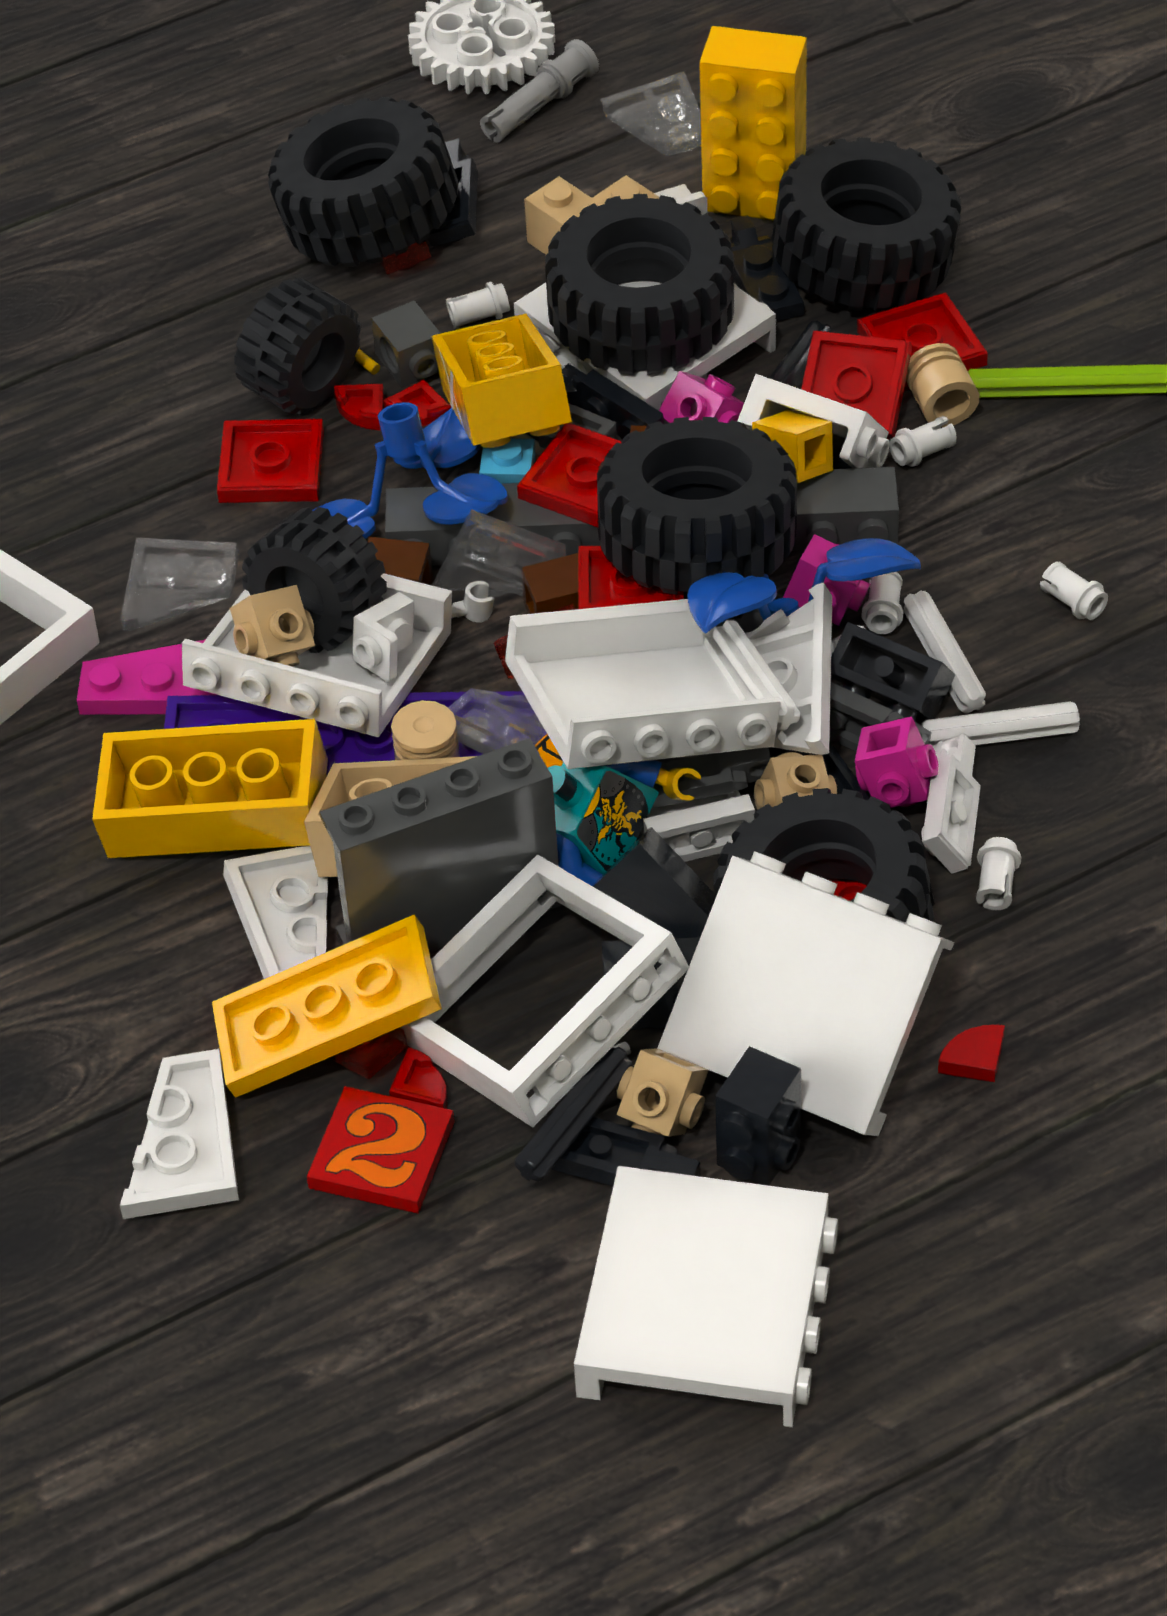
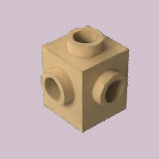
(273, 626)
(789, 775)
(662, 1093)

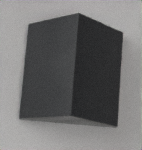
(659, 887)

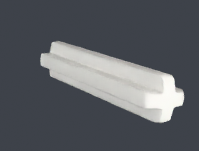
(942, 646)
(754, 670)
(1007, 724)

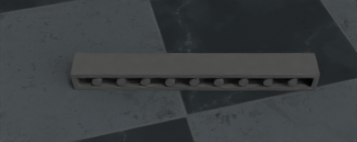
(834, 505)

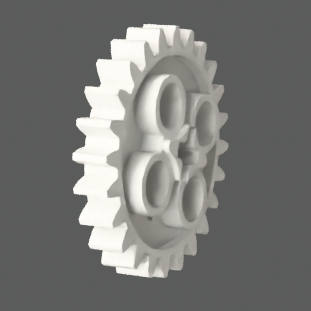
(481, 42)

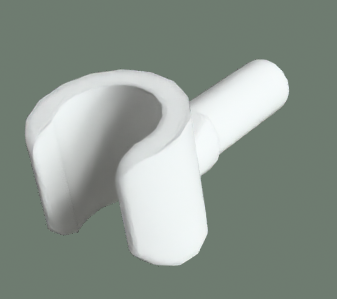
(476, 603)

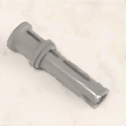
(553, 80)

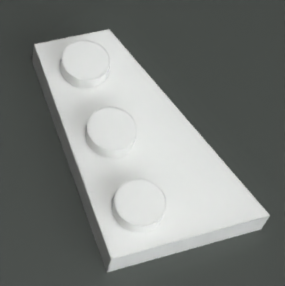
(280, 906)
(187, 1140)

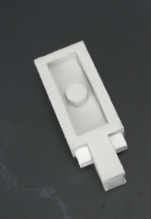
(952, 805)

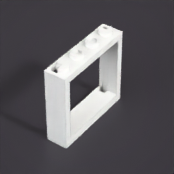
(66, 639)
(586, 1029)

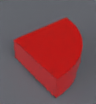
(427, 400)
(360, 404)
(973, 1053)
(419, 1080)

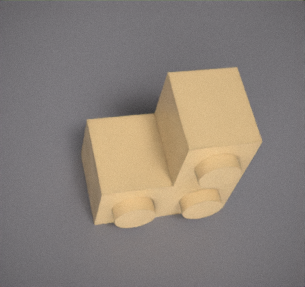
(559, 200)

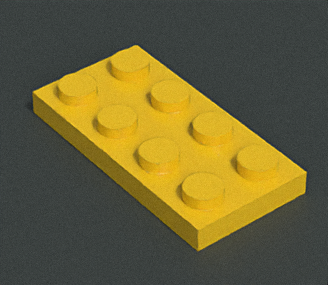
(325, 1006)

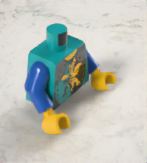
(604, 811)

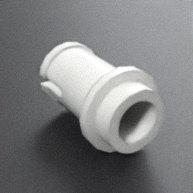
(478, 305)
(911, 446)
(1084, 597)
(882, 610)
(998, 862)

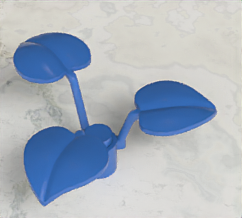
(437, 445)
(730, 594)

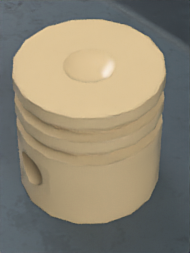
(942, 384)
(424, 732)

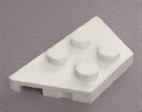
(800, 657)

